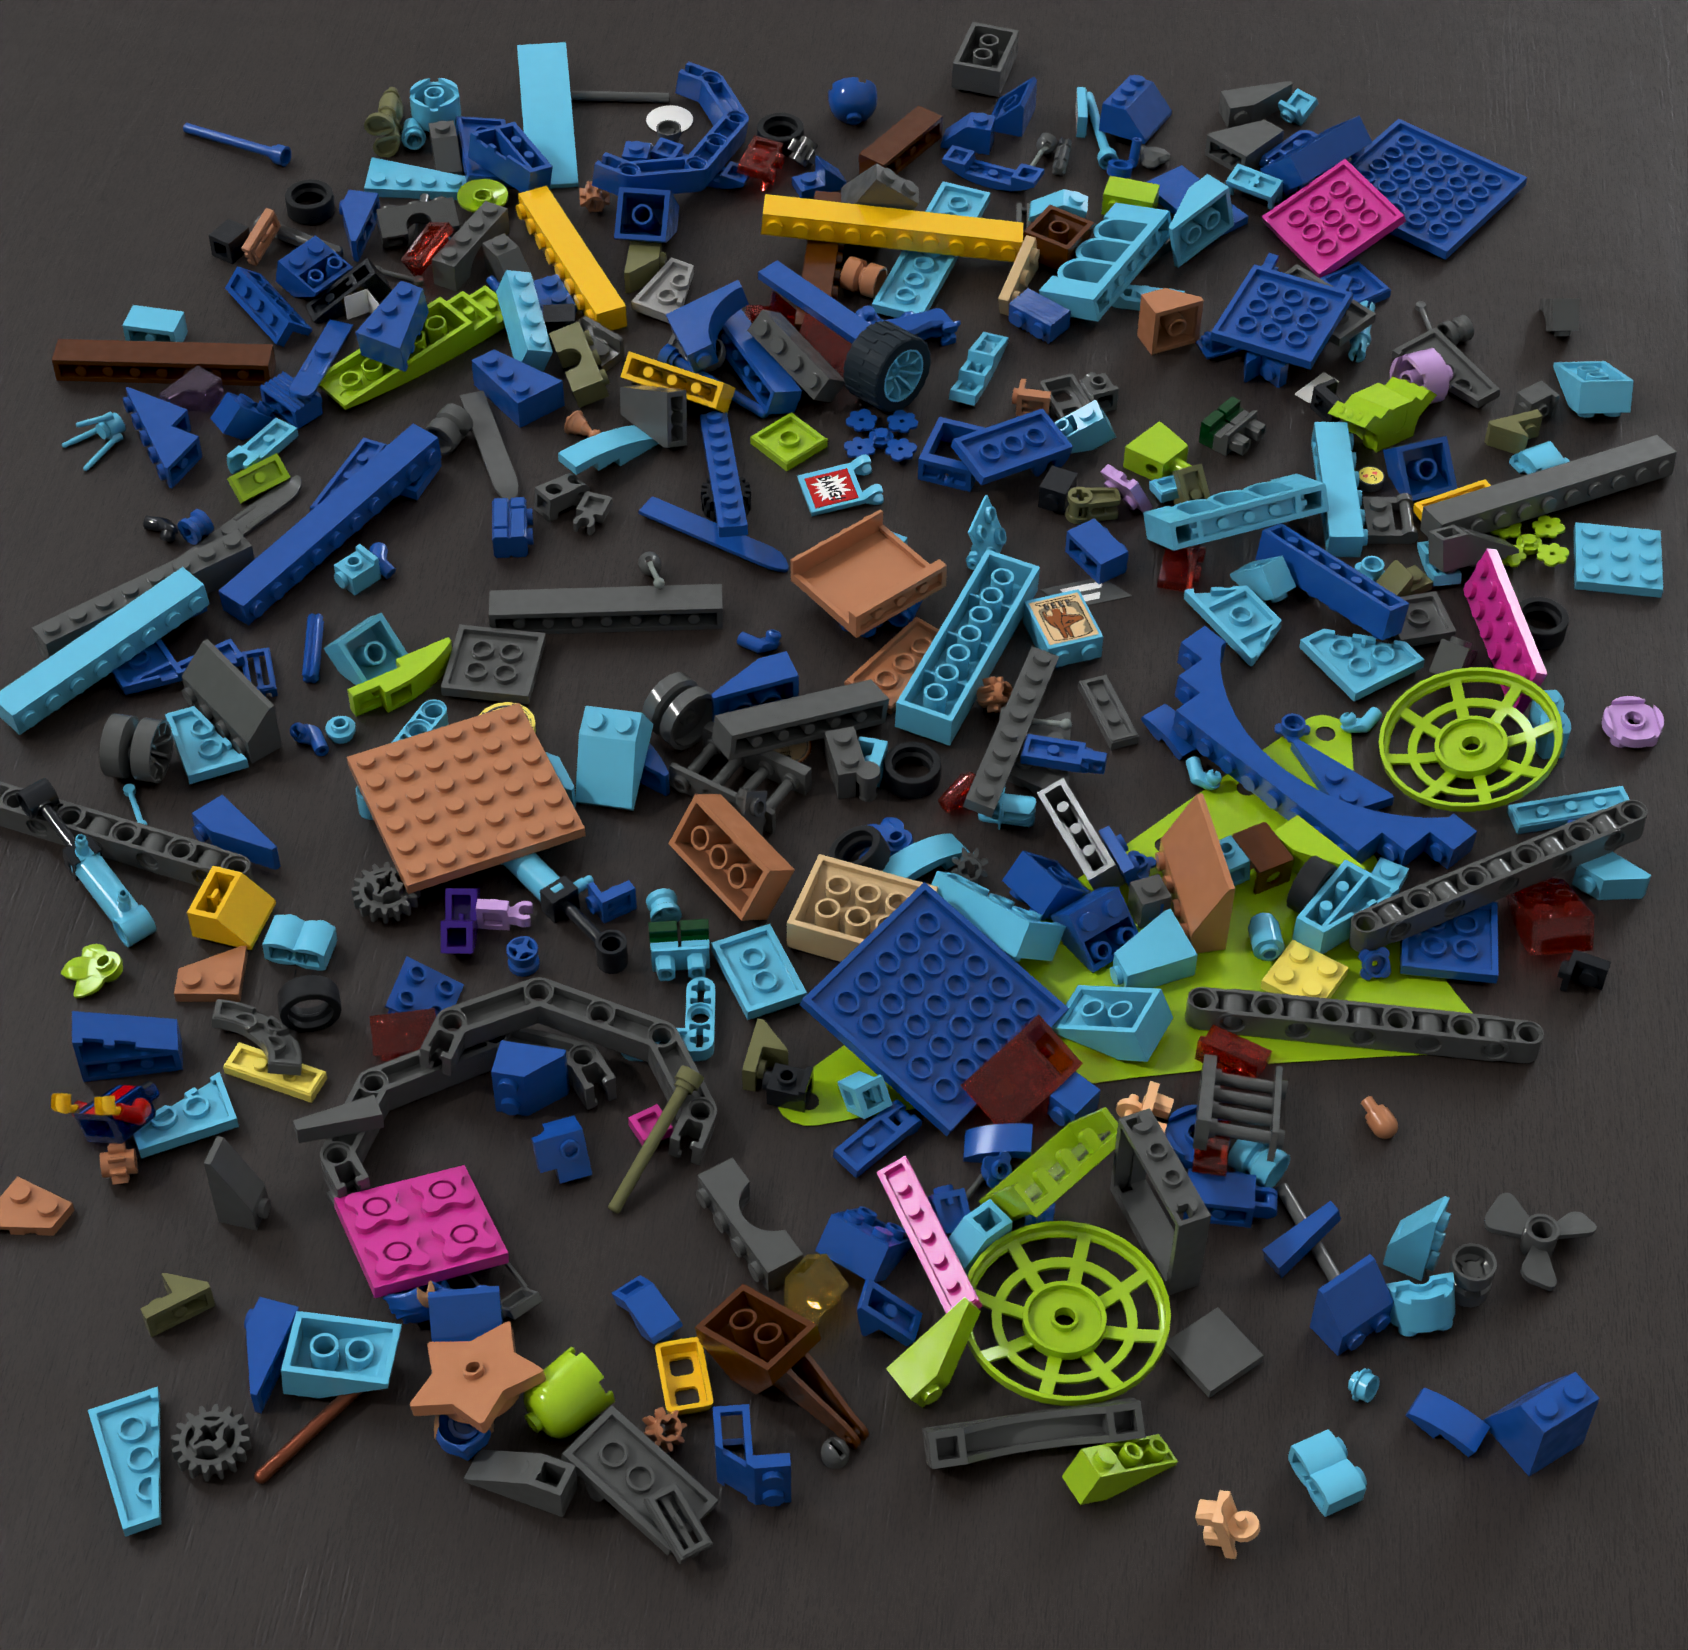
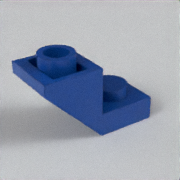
(648, 1309)

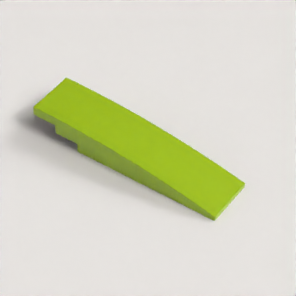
(447, 332)

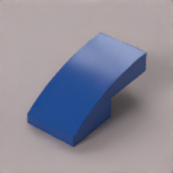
(1160, 725)
(992, 1139)
(1446, 1418)

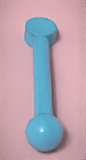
(130, 791)

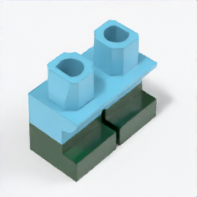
(691, 956)

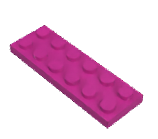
(1503, 623)

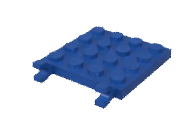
(1283, 314)

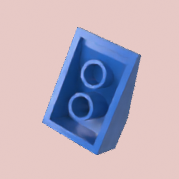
(760, 683)

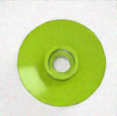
(476, 192)

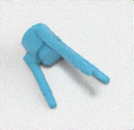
(109, 426)

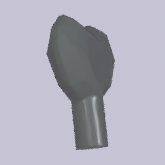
(1153, 156)

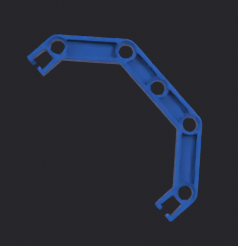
(705, 161)

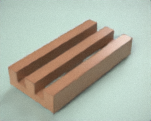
(261, 236)

